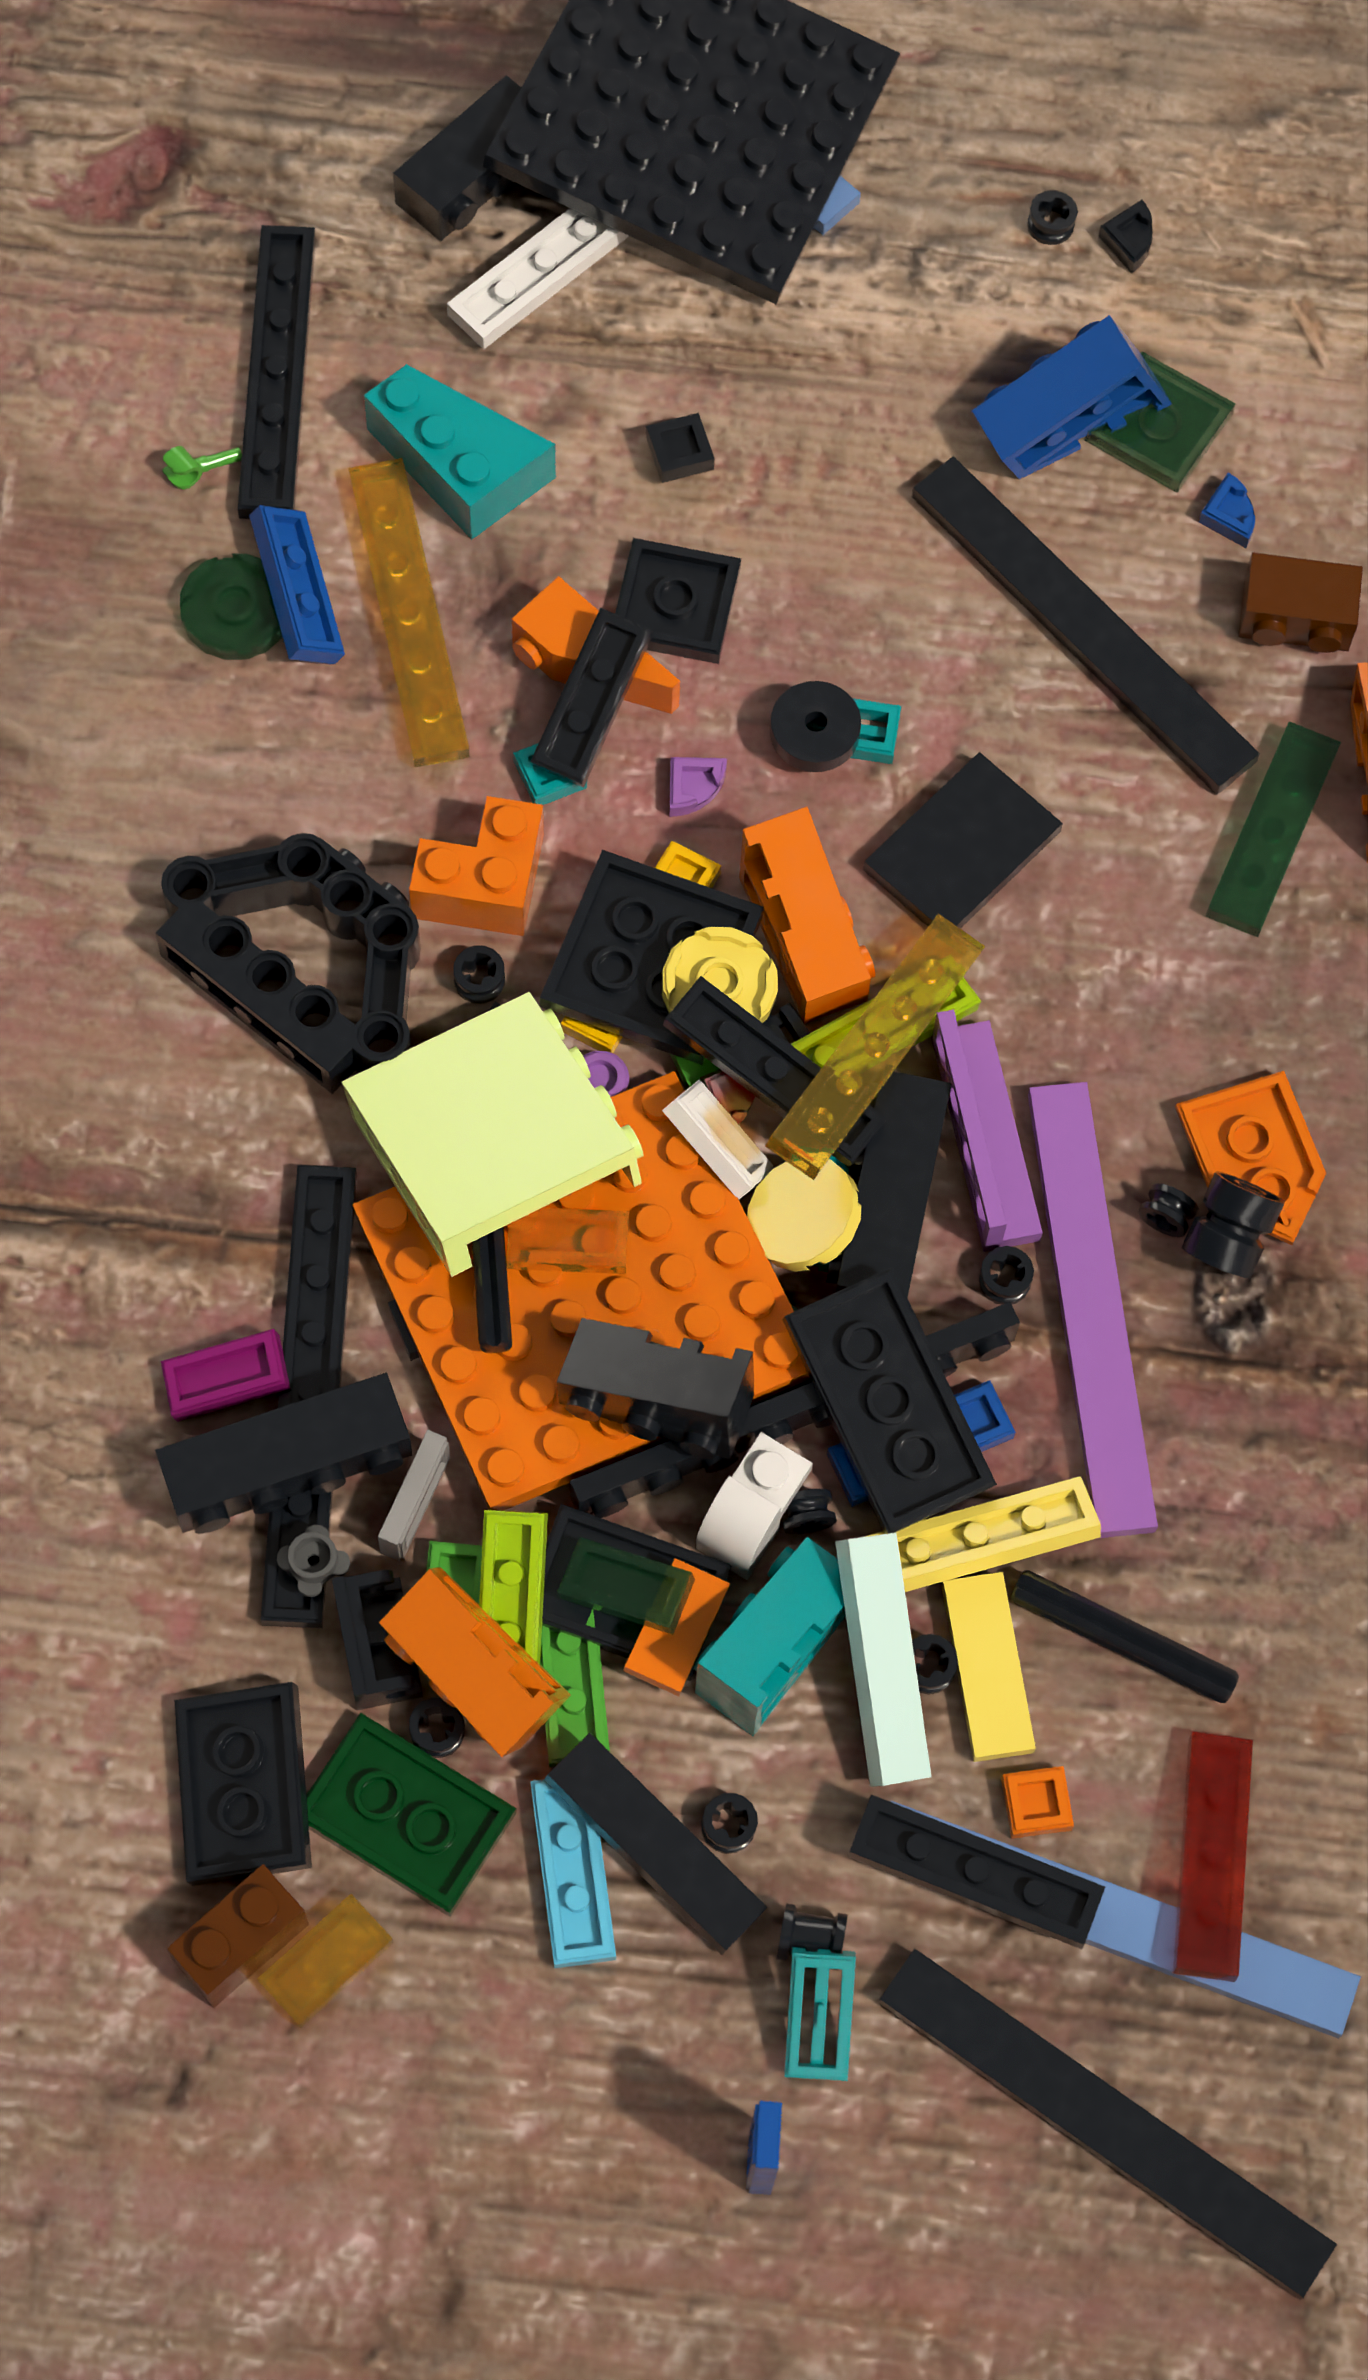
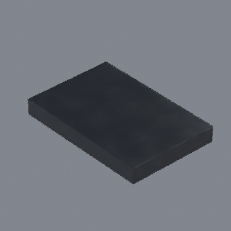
(963, 844)
(610, 1632)
(242, 1783)

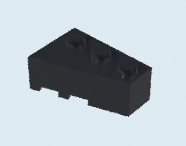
(658, 1387)

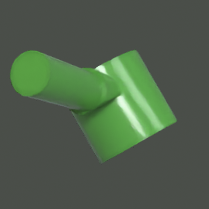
(186, 471)

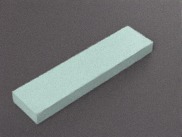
(883, 1659)

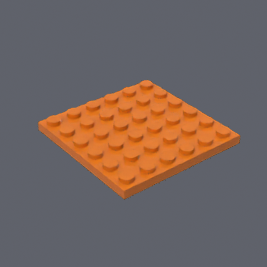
(687, 1276)

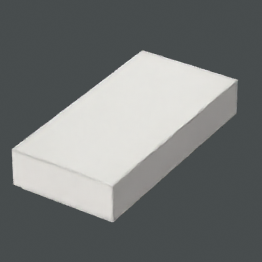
(718, 1139)

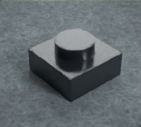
(680, 447)

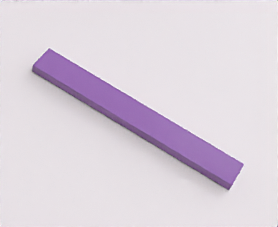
(1092, 1310)

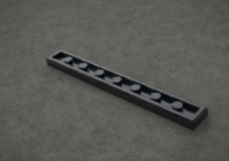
(1085, 625)
(313, 1362)
(1108, 2124)

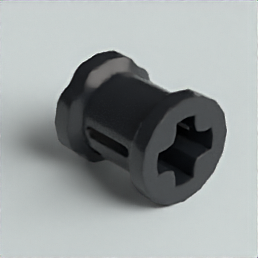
(810, 1932)

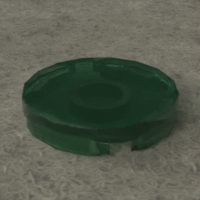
(230, 608)

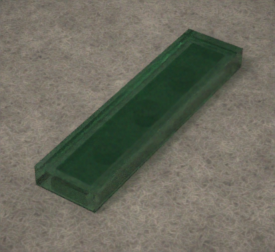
(1273, 829)

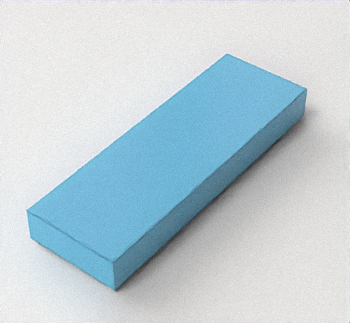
(572, 1882)

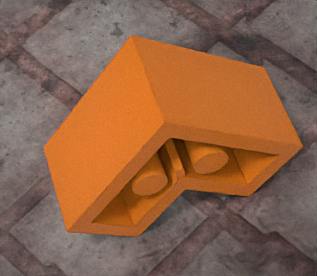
(483, 884)

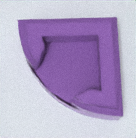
(694, 783)

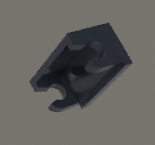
(374, 1668)

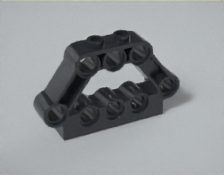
(266, 881)

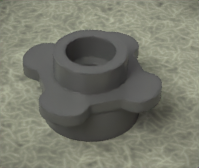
(313, 1543)

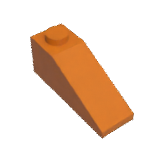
(553, 631)

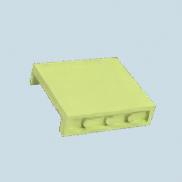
(489, 1125)

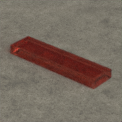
(1213, 1857)

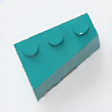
(458, 449)
(773, 1636)

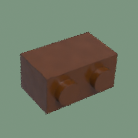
(1300, 602)
(238, 1935)

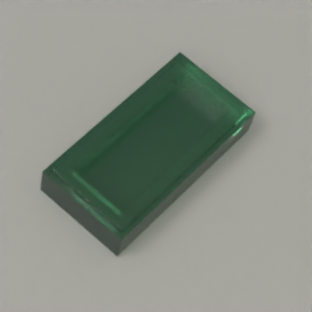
(626, 1585)

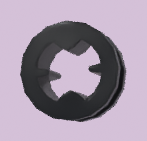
(1062, 227)
(467, 962)
(1168, 1210)
(996, 1261)
(809, 1512)
(938, 1680)
(449, 1715)
(739, 1807)

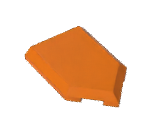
(1261, 1138)

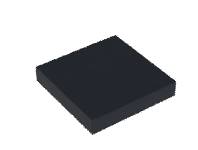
(680, 597)

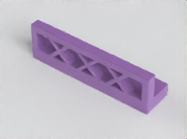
(986, 1133)

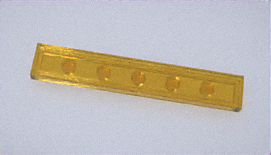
(409, 613)
(874, 1047)

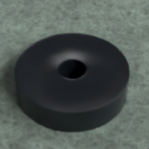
(815, 703)

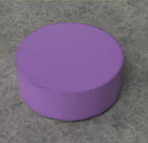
(608, 1071)

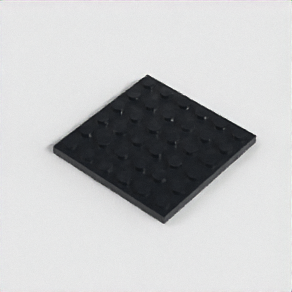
(696, 126)

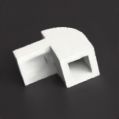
(751, 1504)

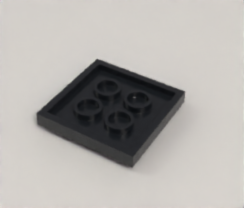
(621, 941)

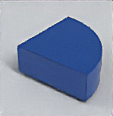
(1230, 511)

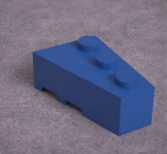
(1066, 395)

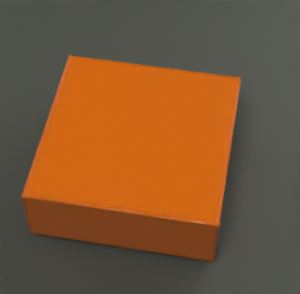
(1037, 1802)

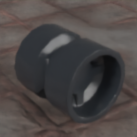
(1233, 1224)

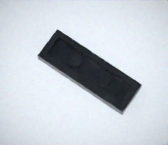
(592, 697)

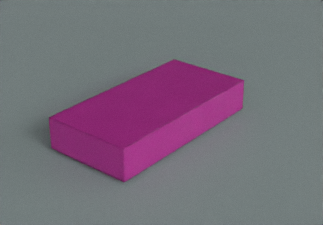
(225, 1375)

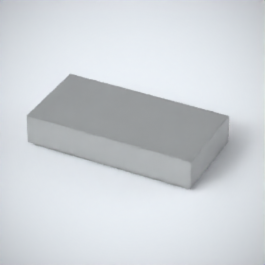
(414, 1496)

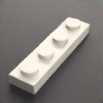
(531, 275)

